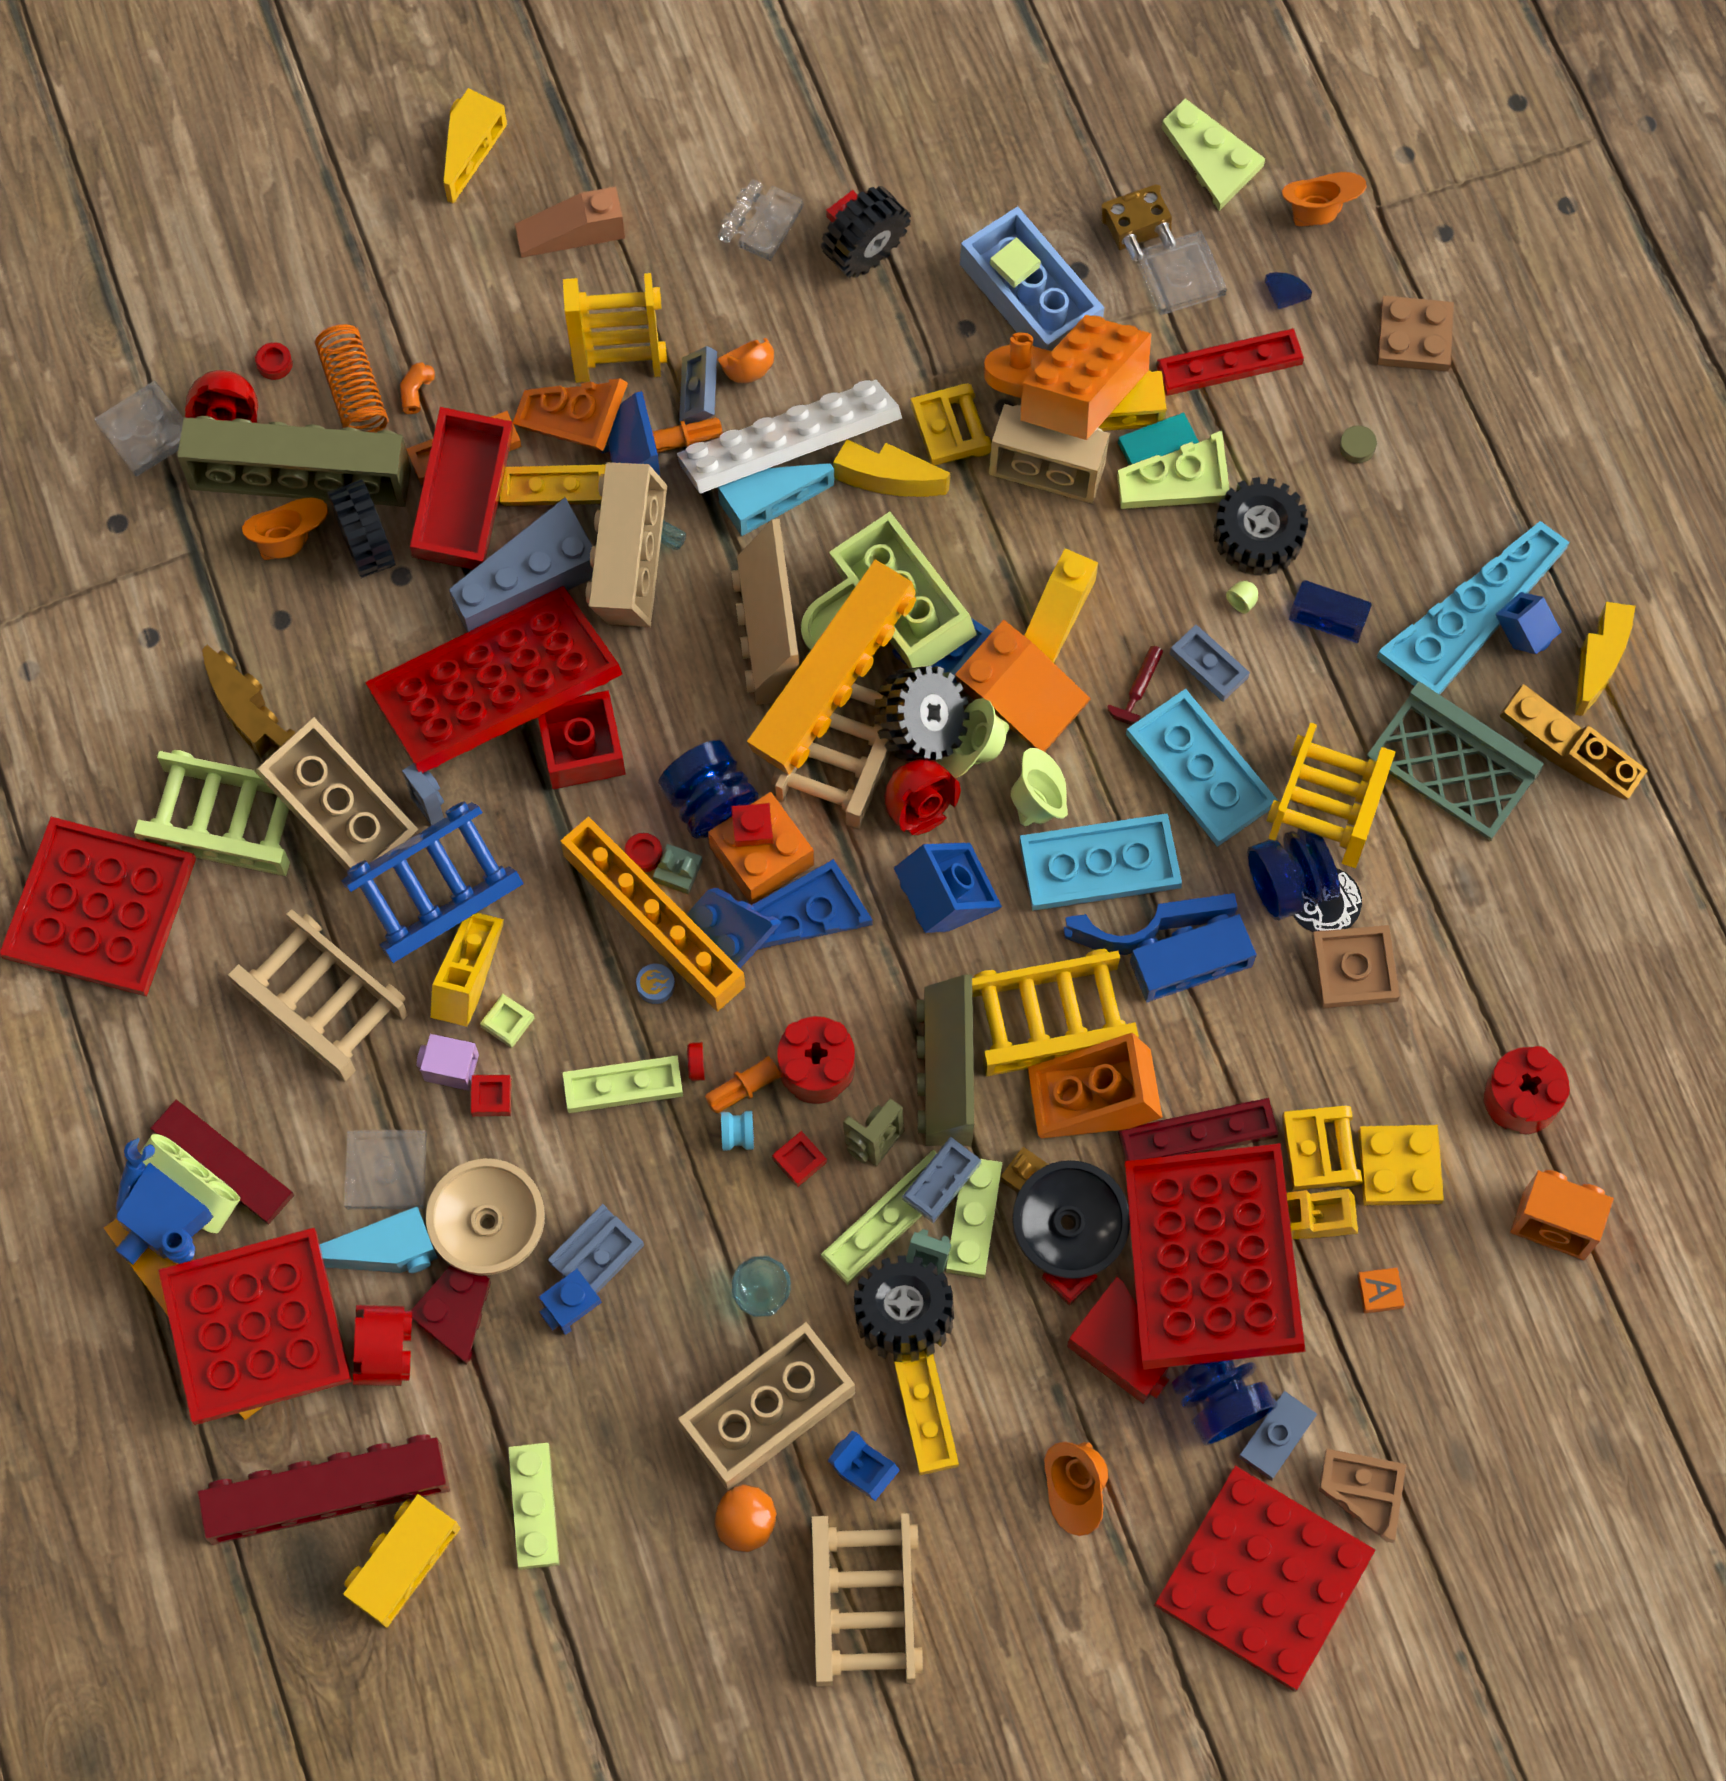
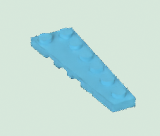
(1461, 624)

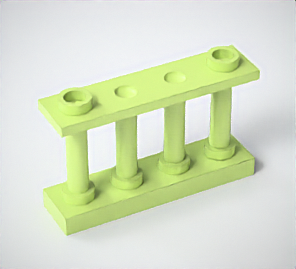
(232, 847)

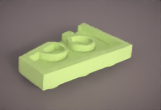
(1215, 154)
(1183, 477)

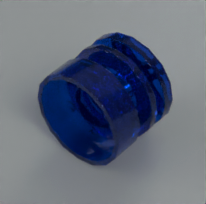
(706, 787)
(1293, 873)
(1225, 1398)

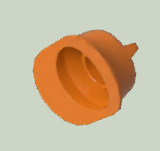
(1321, 198)
(285, 528)
(1075, 1486)

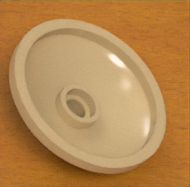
(479, 1192)

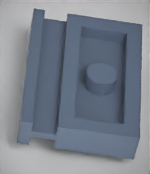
(597, 1249)

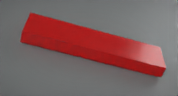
(1230, 362)

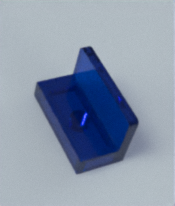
(1330, 611)

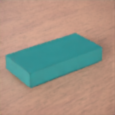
(1157, 439)

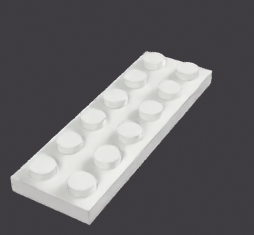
(788, 435)

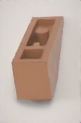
(573, 223)

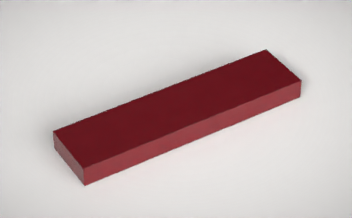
(1201, 1131)
(252, 1183)

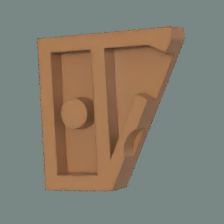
(1365, 1489)

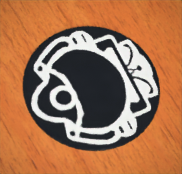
(1333, 914)

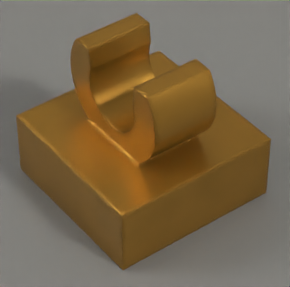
(1021, 1169)

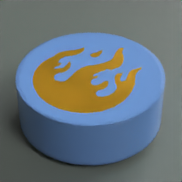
(655, 983)

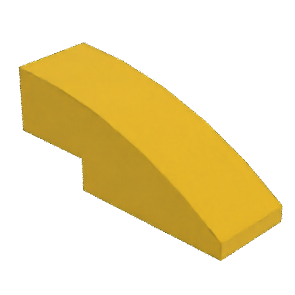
(889, 471)
(1602, 653)
(1322, 1214)

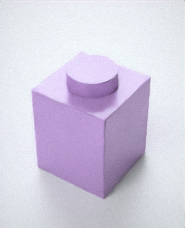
(448, 1061)

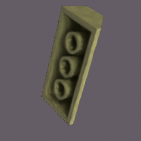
(947, 1062)

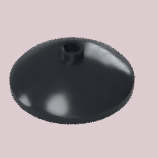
(1092, 1203)

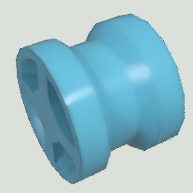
(737, 1130)

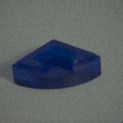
(1287, 289)

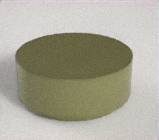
(1358, 444)

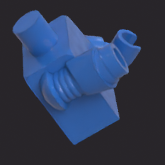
(156, 1211)

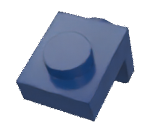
(568, 1301)
(862, 1466)

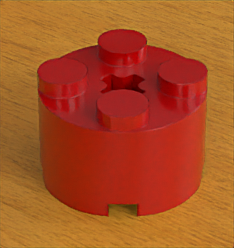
(812, 1038)
(1533, 1070)
(379, 1345)

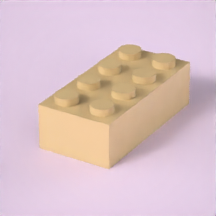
(627, 544)
(334, 797)
(767, 1406)

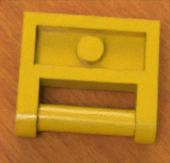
(940, 429)
(1309, 1148)

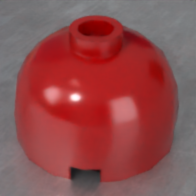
(222, 396)
(920, 795)

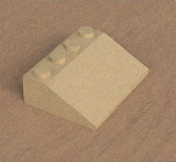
(766, 615)

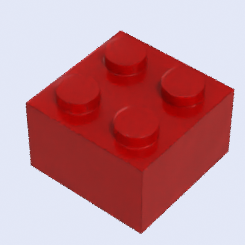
(582, 741)

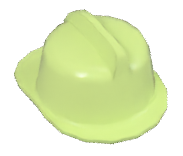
(983, 739)
(1039, 789)

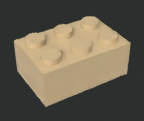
(1047, 457)

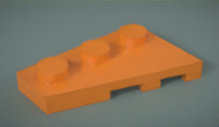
(572, 413)

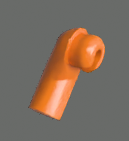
(409, 386)

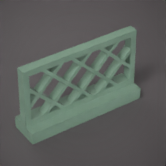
(1474, 735)

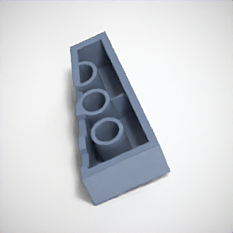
(530, 565)

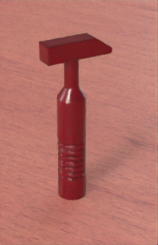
(1138, 687)

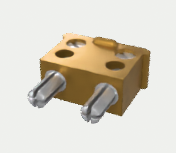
(1138, 219)

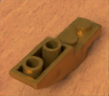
(244, 703)
(1570, 747)

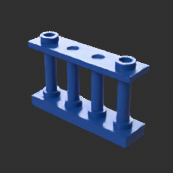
(432, 919)

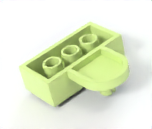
(937, 619)

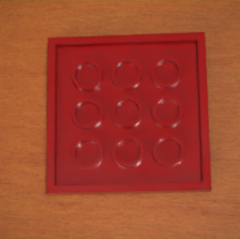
(98, 906)
(254, 1326)
(1265, 1578)

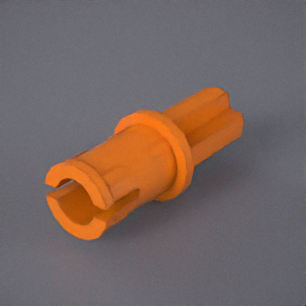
(684, 435)
(743, 1085)

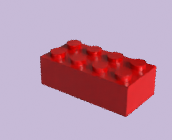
(461, 488)

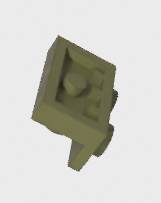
(882, 1131)

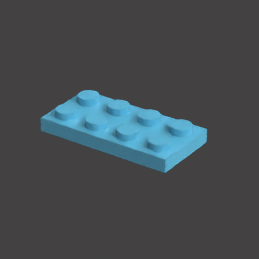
(1201, 767)
(1100, 862)

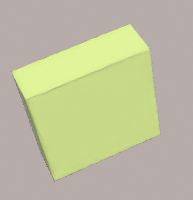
(1015, 262)
(507, 1020)

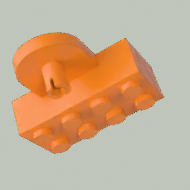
(1077, 380)

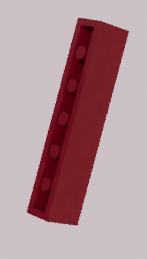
(323, 1490)

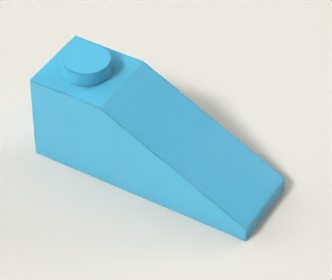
(772, 492)
(384, 1246)

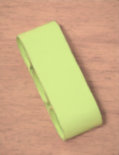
(194, 1179)

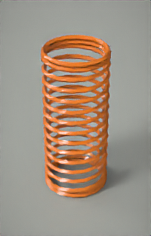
(370, 411)

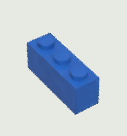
(1192, 957)

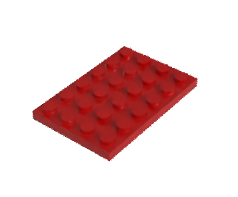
(493, 679)
(1213, 1257)

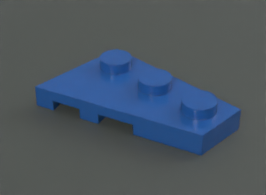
(814, 907)

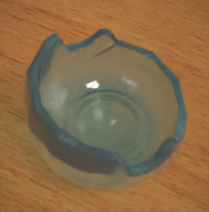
(761, 1285)

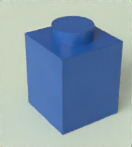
(1528, 623)

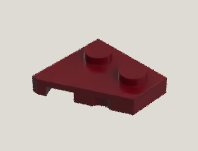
(453, 1310)

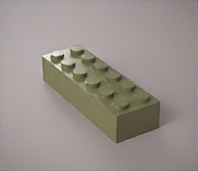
(292, 459)

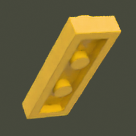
(551, 484)
(926, 1414)

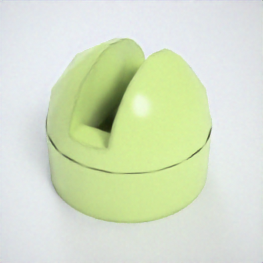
(1242, 596)

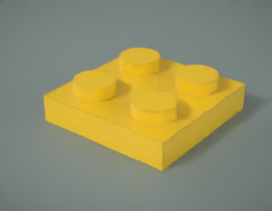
(1400, 1165)

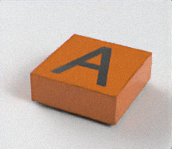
(1380, 1290)

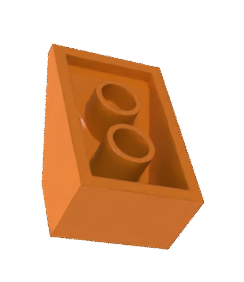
(1022, 686)
(1095, 1089)

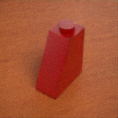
(1111, 1344)

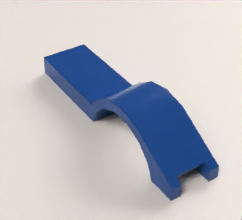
(1167, 916)

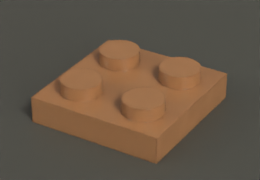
(1415, 333)
(1355, 966)

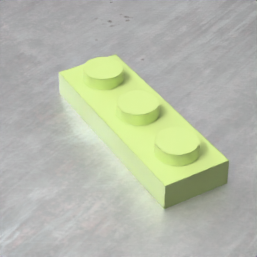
(622, 1084)
(974, 1221)
(533, 1506)

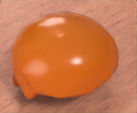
(748, 361)
(745, 1518)

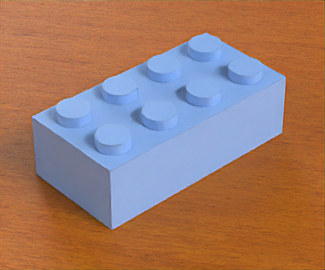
(1045, 302)

